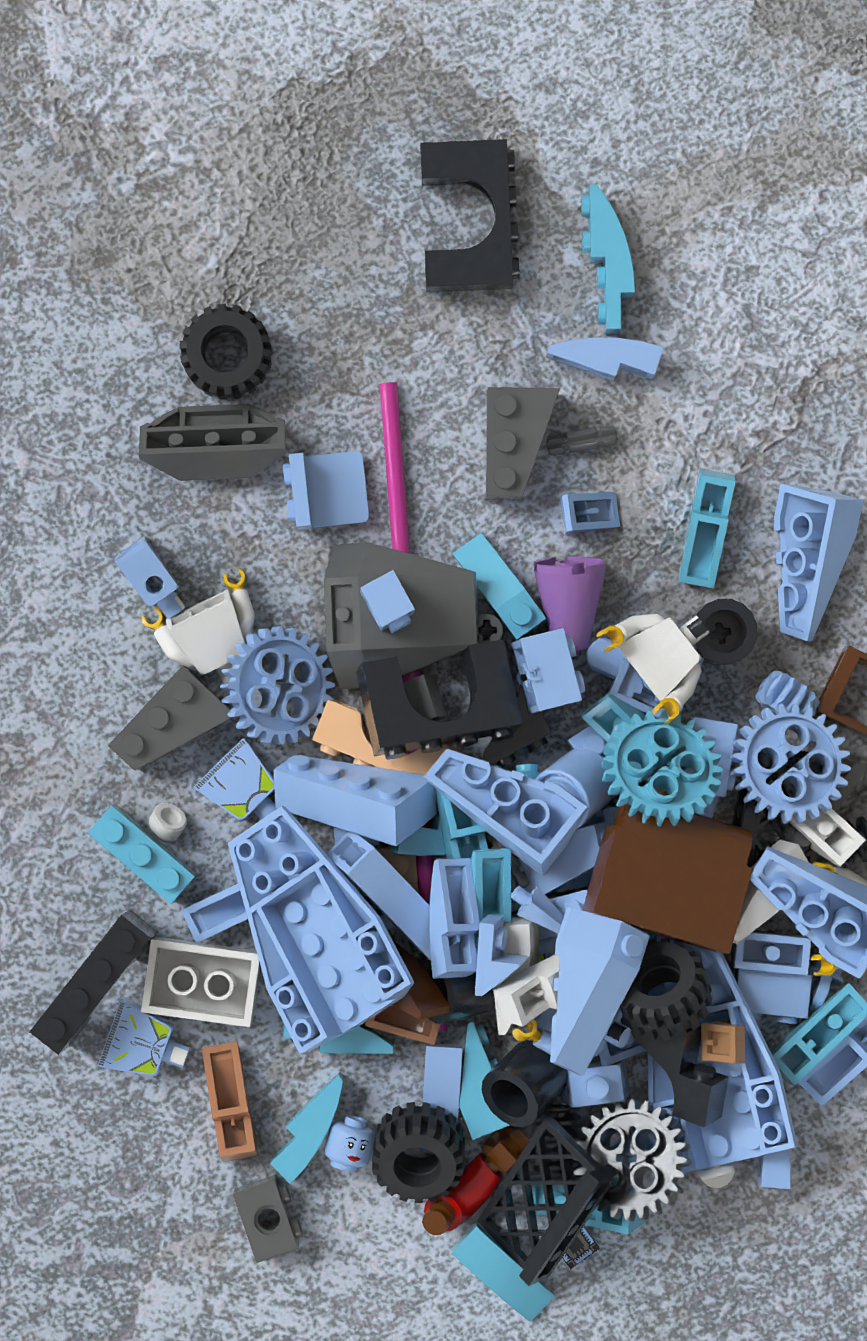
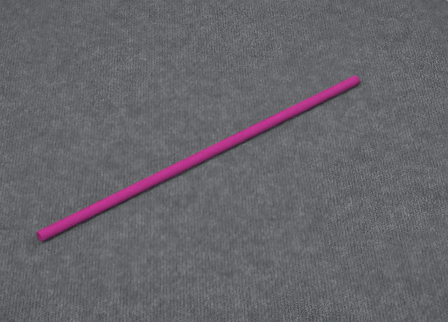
(401, 542)

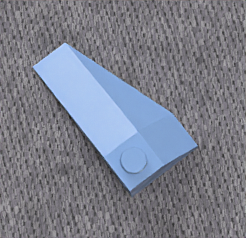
(821, 905)
(595, 973)

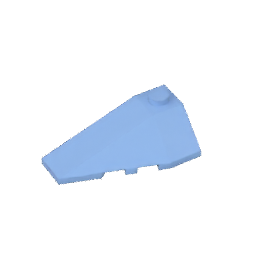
(814, 544)
(514, 809)

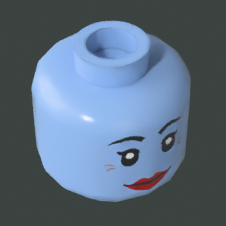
(349, 1143)

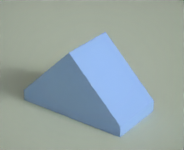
(589, 512)

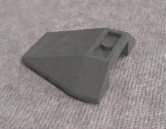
(442, 619)

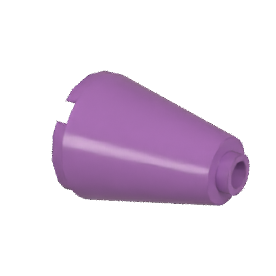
(571, 595)

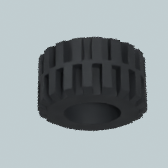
(220, 321)
(676, 1009)
(416, 1176)

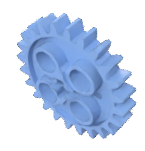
(249, 676)
(810, 788)

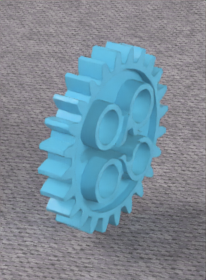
(685, 790)

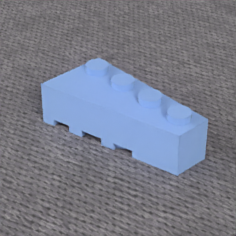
(356, 797)

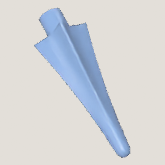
(538, 908)

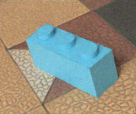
(142, 853)

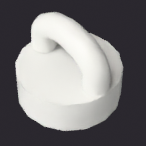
(167, 821)
(718, 1175)

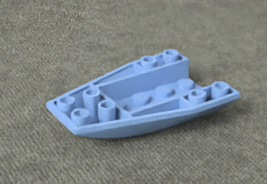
(313, 934)
(755, 1104)

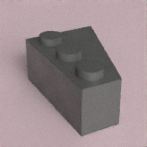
(513, 437)
(170, 720)

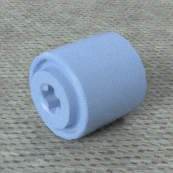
(581, 776)

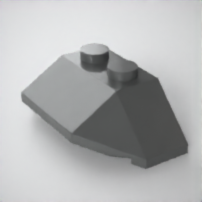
(213, 442)

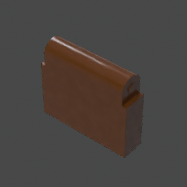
(673, 878)

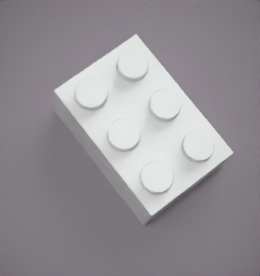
(201, 982)

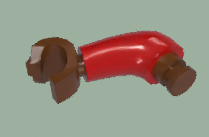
(476, 1183)

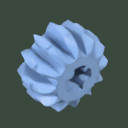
(784, 689)

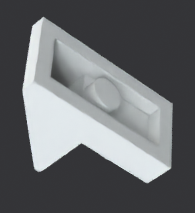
(830, 836)

